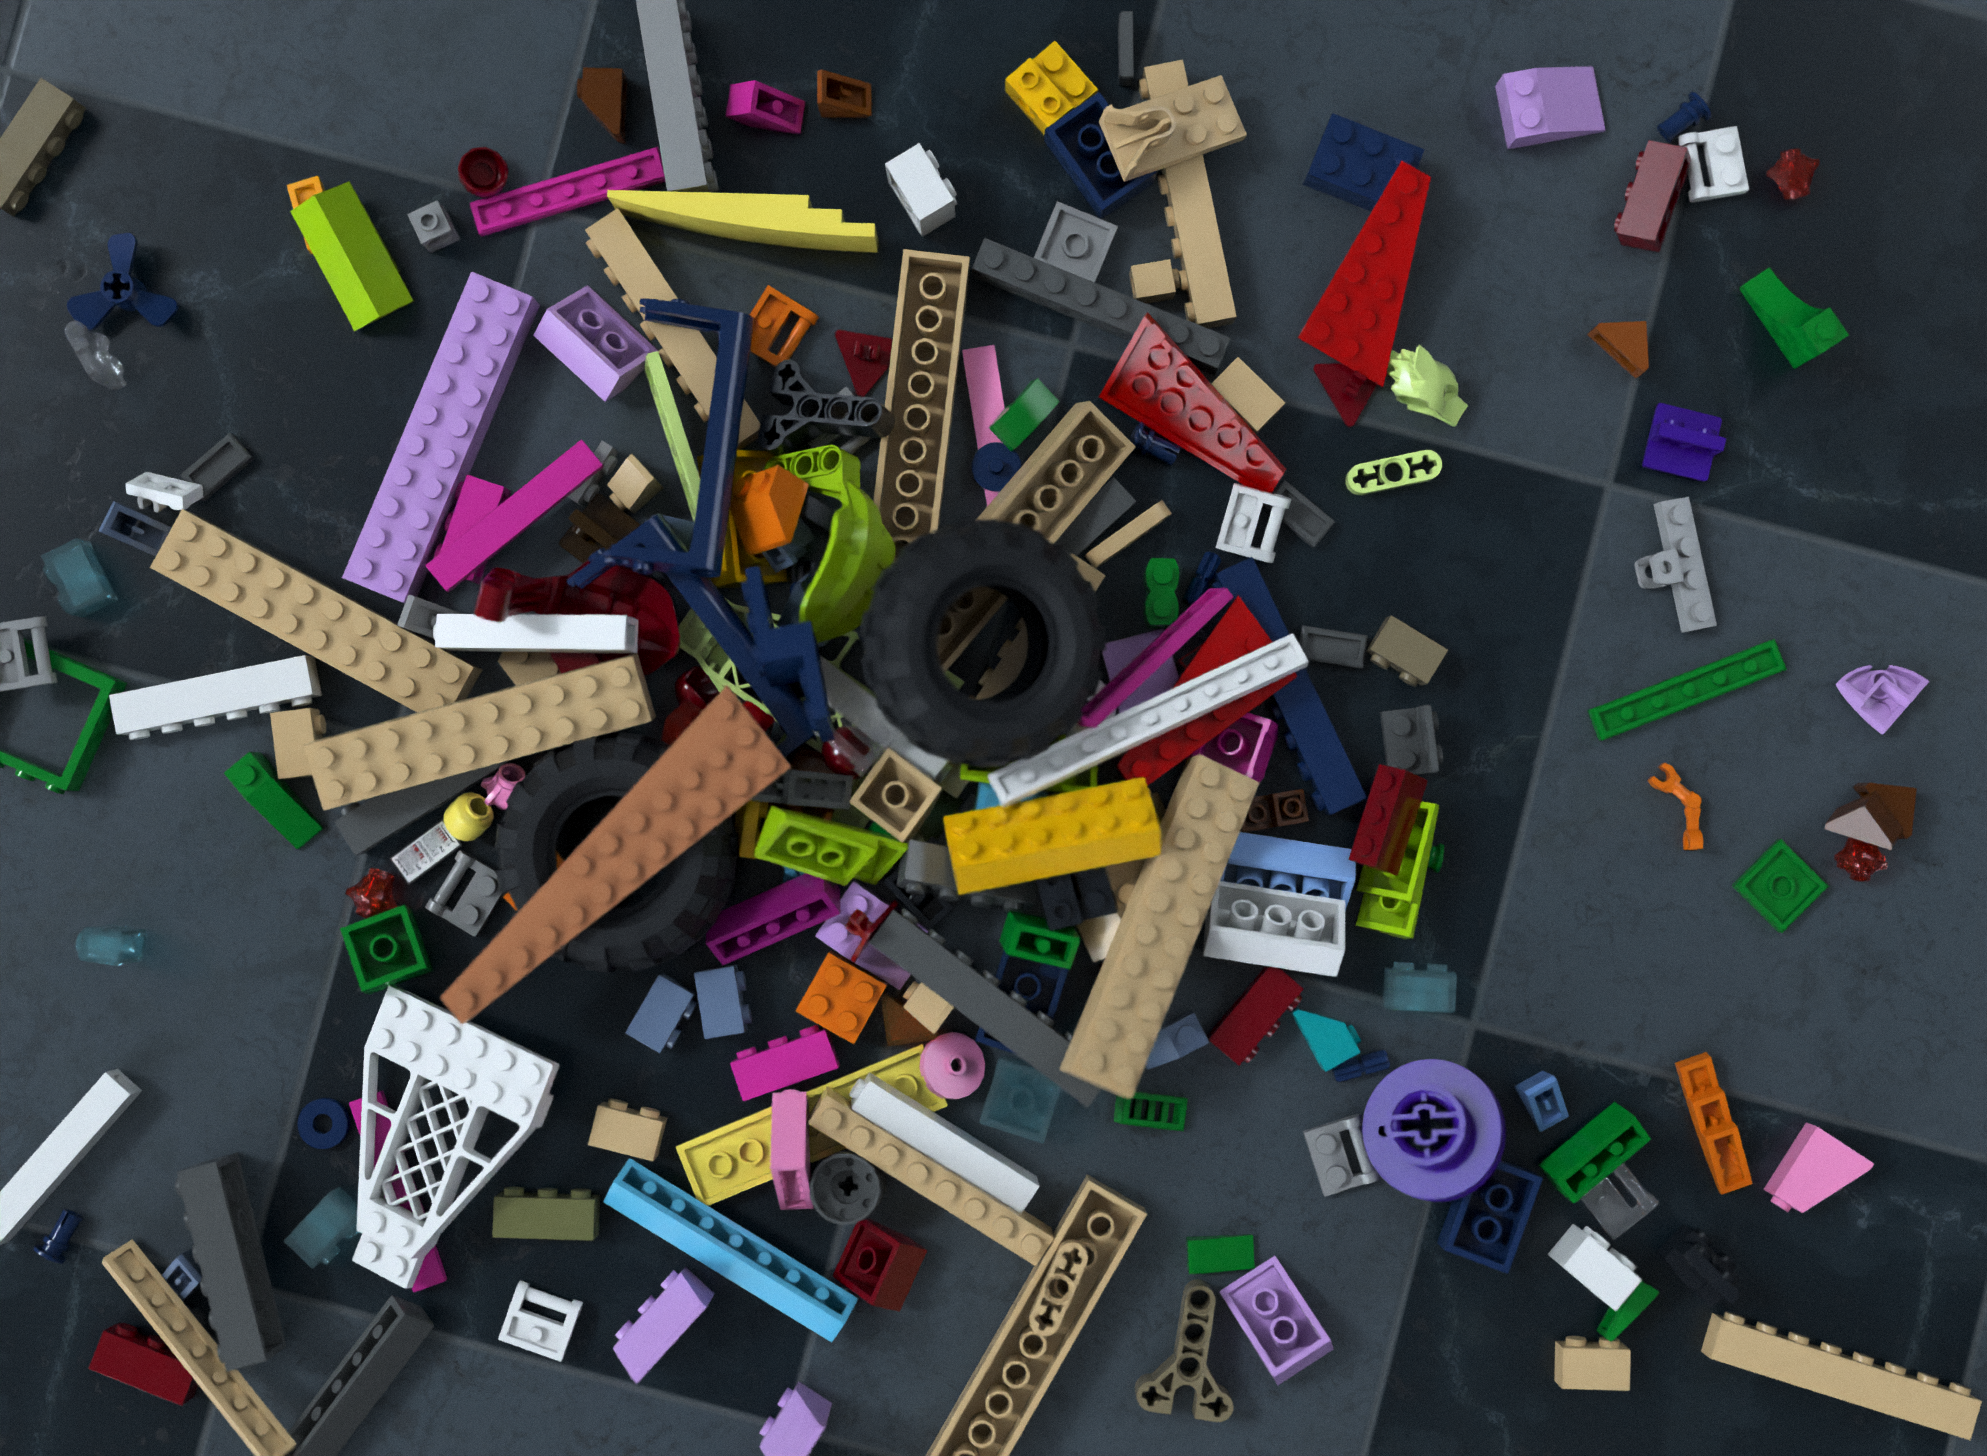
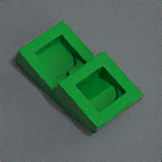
(1024, 414)

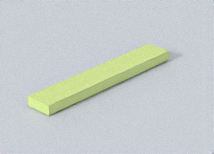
(673, 429)

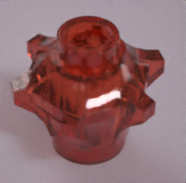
(1793, 173)
(1860, 859)
(373, 893)

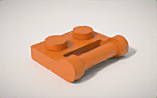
(770, 317)

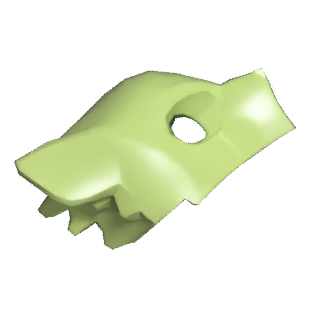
(1425, 385)

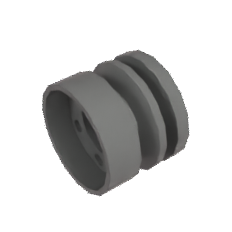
(832, 1197)

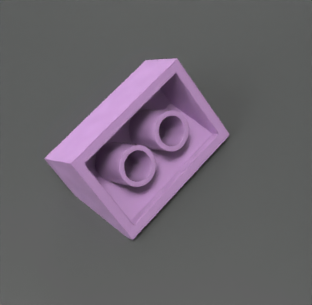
(594, 342)
(661, 1322)

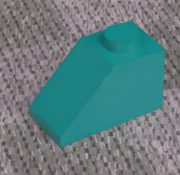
(1327, 1038)

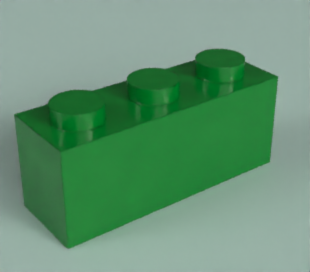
(1594, 1152)

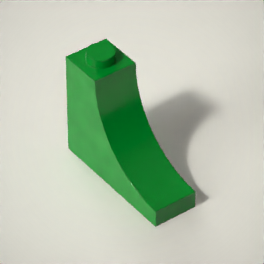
(1795, 326)

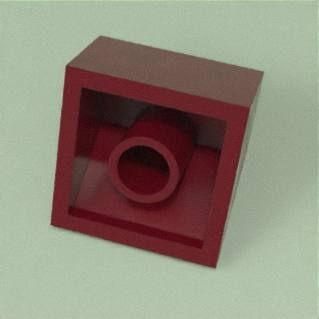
(879, 1264)

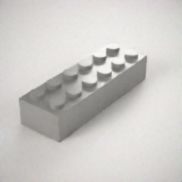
(675, 96)

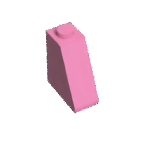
(1814, 1170)

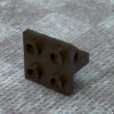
(596, 528)

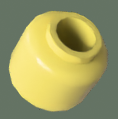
(468, 816)

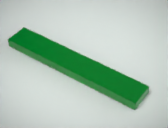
(1687, 689)

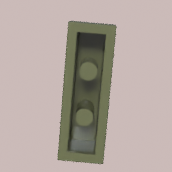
(546, 1214)

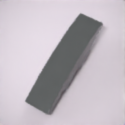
(1096, 517)
(809, 790)

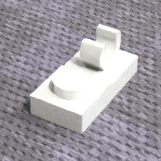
(163, 491)

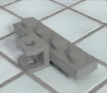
(1679, 565)

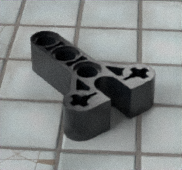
(791, 431)

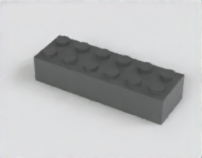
(230, 1261)

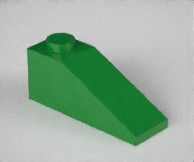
(273, 798)

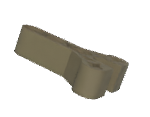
(1170, 1375)

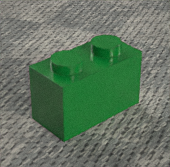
(1032, 940)

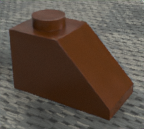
(605, 98)

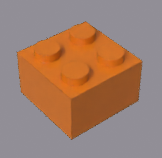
(841, 997)

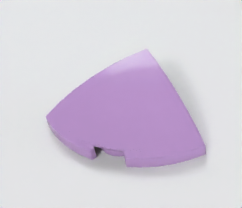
(1880, 694)

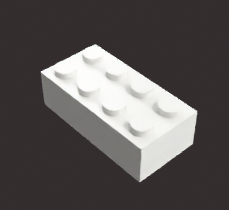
(1275, 929)

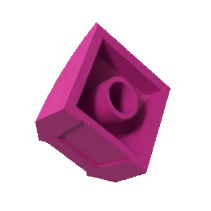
(1243, 746)

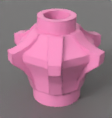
(502, 784)

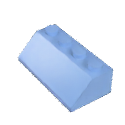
(1291, 866)

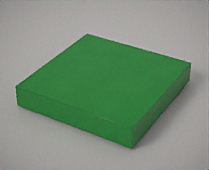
(1779, 885)

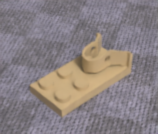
(1171, 128)

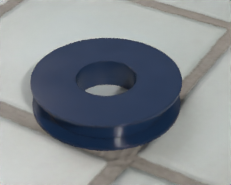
(307, 1127)

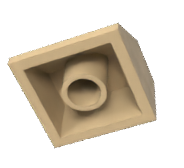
(897, 796)

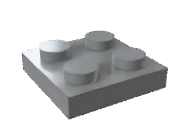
(1076, 242)

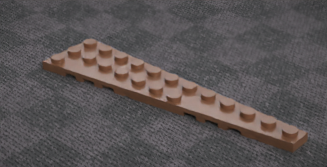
(683, 797)

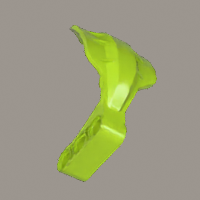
(857, 543)

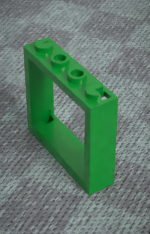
(90, 736)

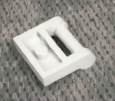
(1723, 164)
(1242, 520)
(537, 1331)

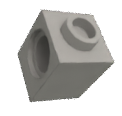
(433, 226)

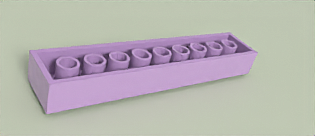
(441, 438)

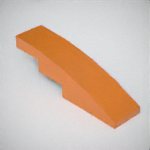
(1713, 1123)

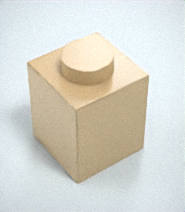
(1154, 281)

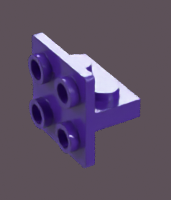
(1683, 442)

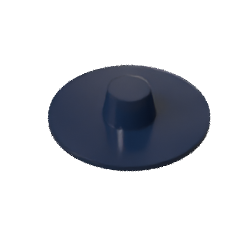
(994, 466)

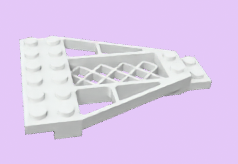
(459, 1059)

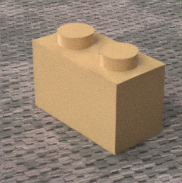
(1248, 395)
(290, 732)
(628, 1129)
(1592, 1364)

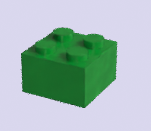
(386, 949)

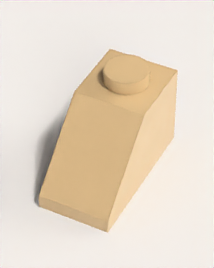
(633, 485)
(926, 1006)

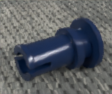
(1687, 115)
(1153, 445)
(58, 1239)

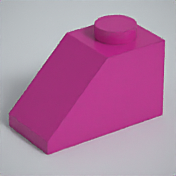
(764, 107)

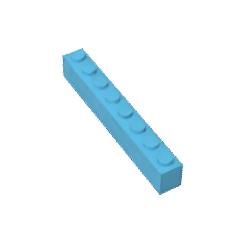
(730, 1250)

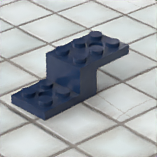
(787, 654)

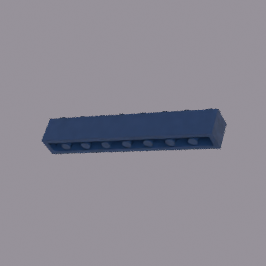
(1298, 703)

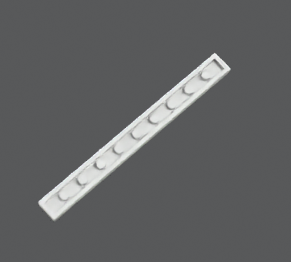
(1148, 720)

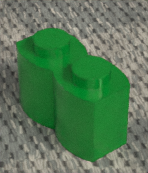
(1160, 583)

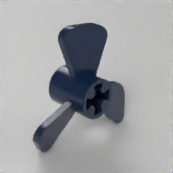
(96, 306)

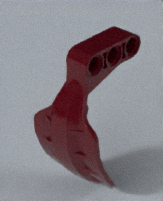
(613, 593)

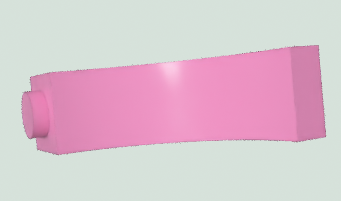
(791, 1149)

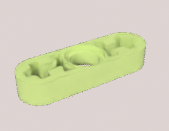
(1415, 459)

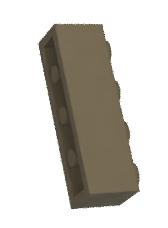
(33, 141)

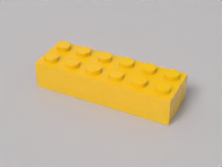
(1052, 835)

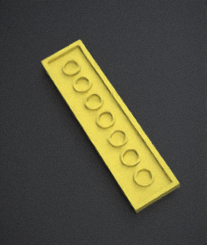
(740, 1152)

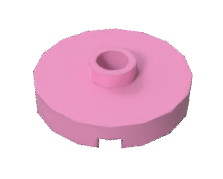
(937, 1070)

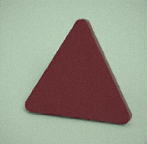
(865, 358)
(1346, 389)
(861, 926)

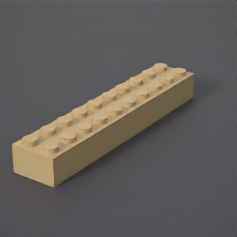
(921, 393)
(1045, 497)
(312, 615)
(480, 731)
(1159, 927)
(1018, 1360)

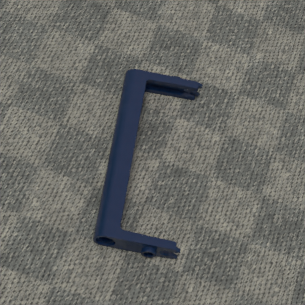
(721, 442)
(720, 621)

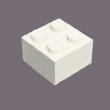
(920, 188)
(1601, 1271)

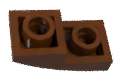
(1276, 810)

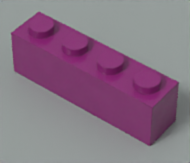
(772, 916)

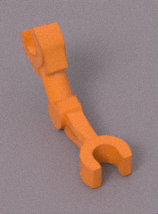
(1692, 835)

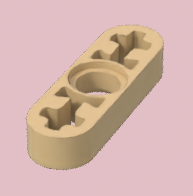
(1128, 534)
(1040, 1307)

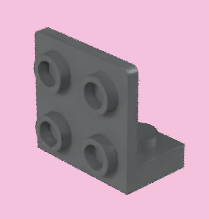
(1411, 739)

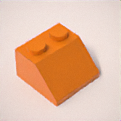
(767, 508)

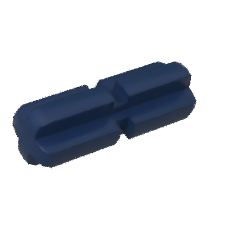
(1205, 573)
(1368, 1063)

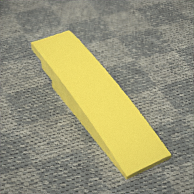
(749, 217)

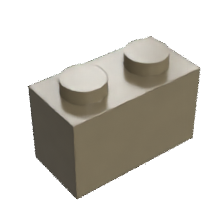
(1406, 652)

